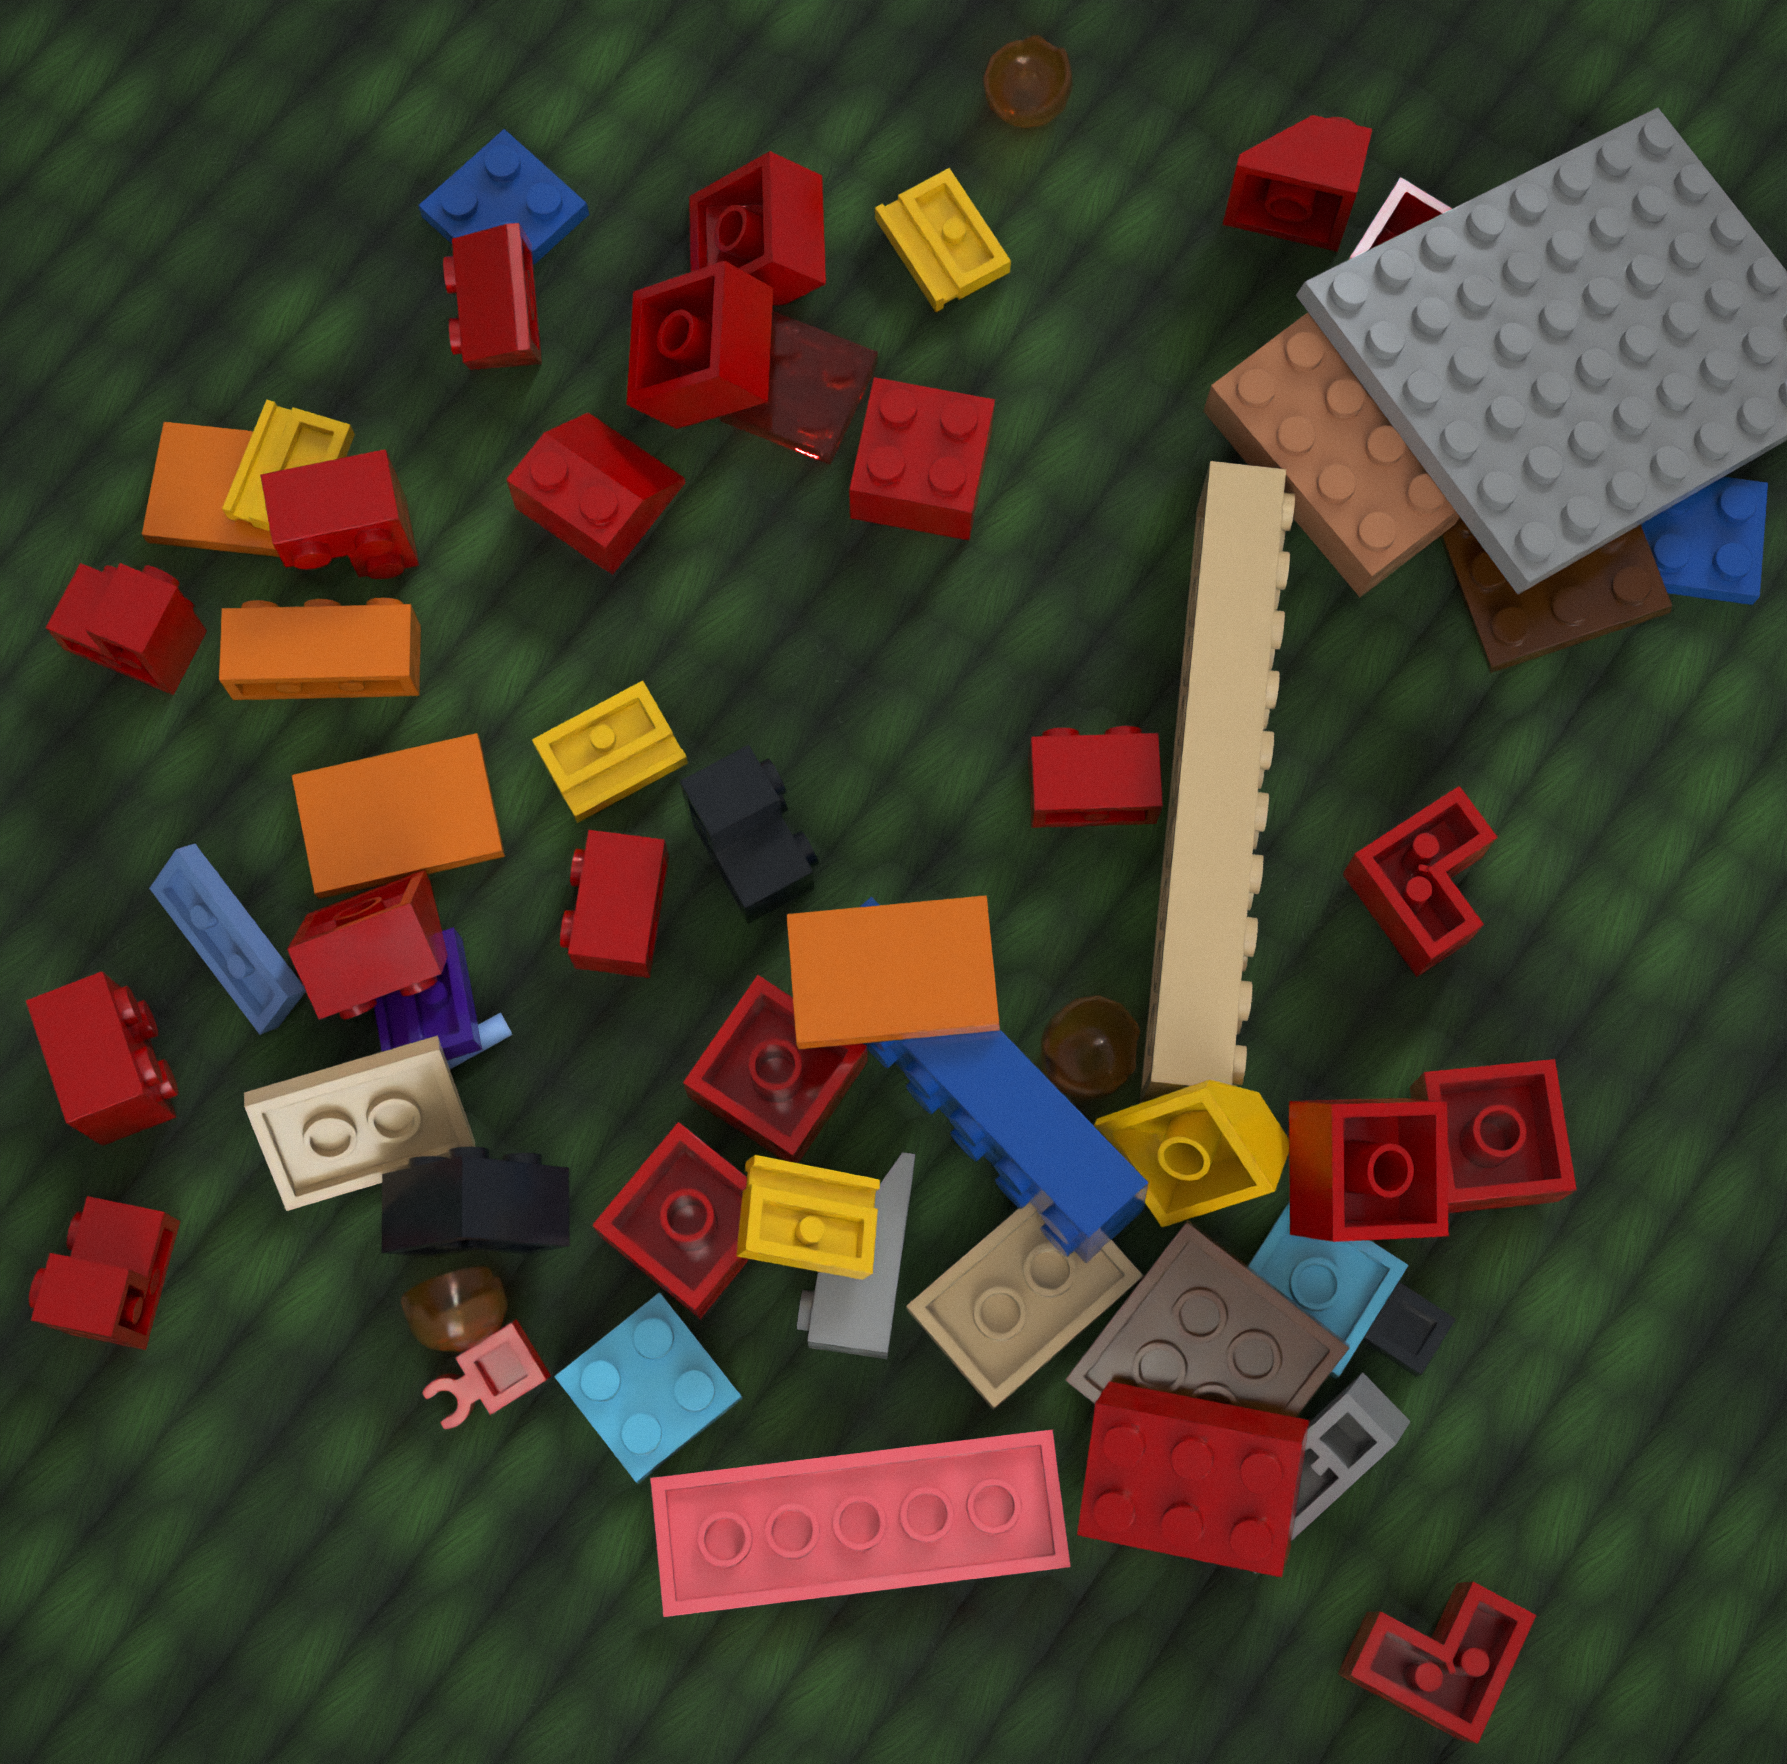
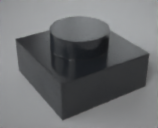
(1408, 1329)

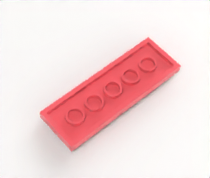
(859, 1523)

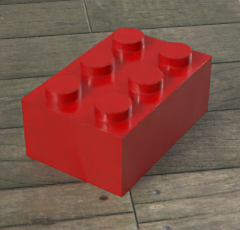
(1193, 1478)

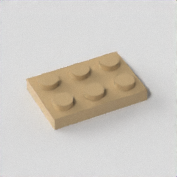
(357, 1121)
(1017, 1303)

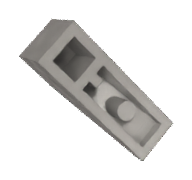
(859, 1313)
(1344, 1445)

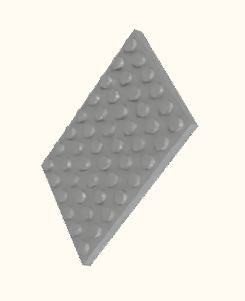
(1572, 345)

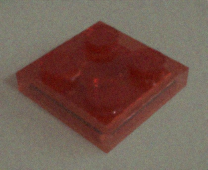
(811, 389)

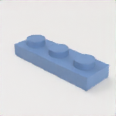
(227, 938)

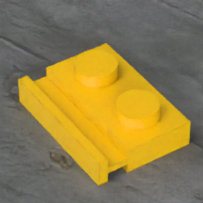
(943, 239)
(278, 443)
(610, 751)
(808, 1218)

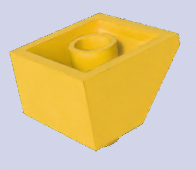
(1200, 1148)

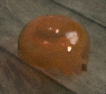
(1028, 82)
(1089, 1047)
(456, 1309)

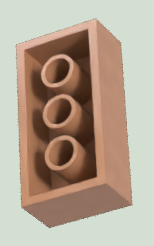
(1349, 468)

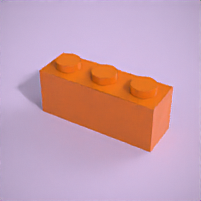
(320, 650)

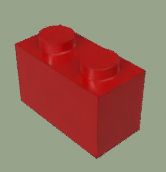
(1094, 778)
(616, 903)

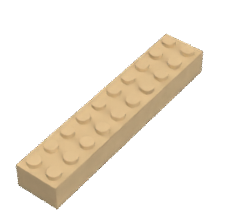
(1215, 781)

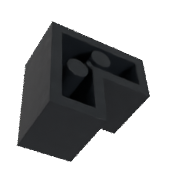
(740, 821)
(475, 1205)

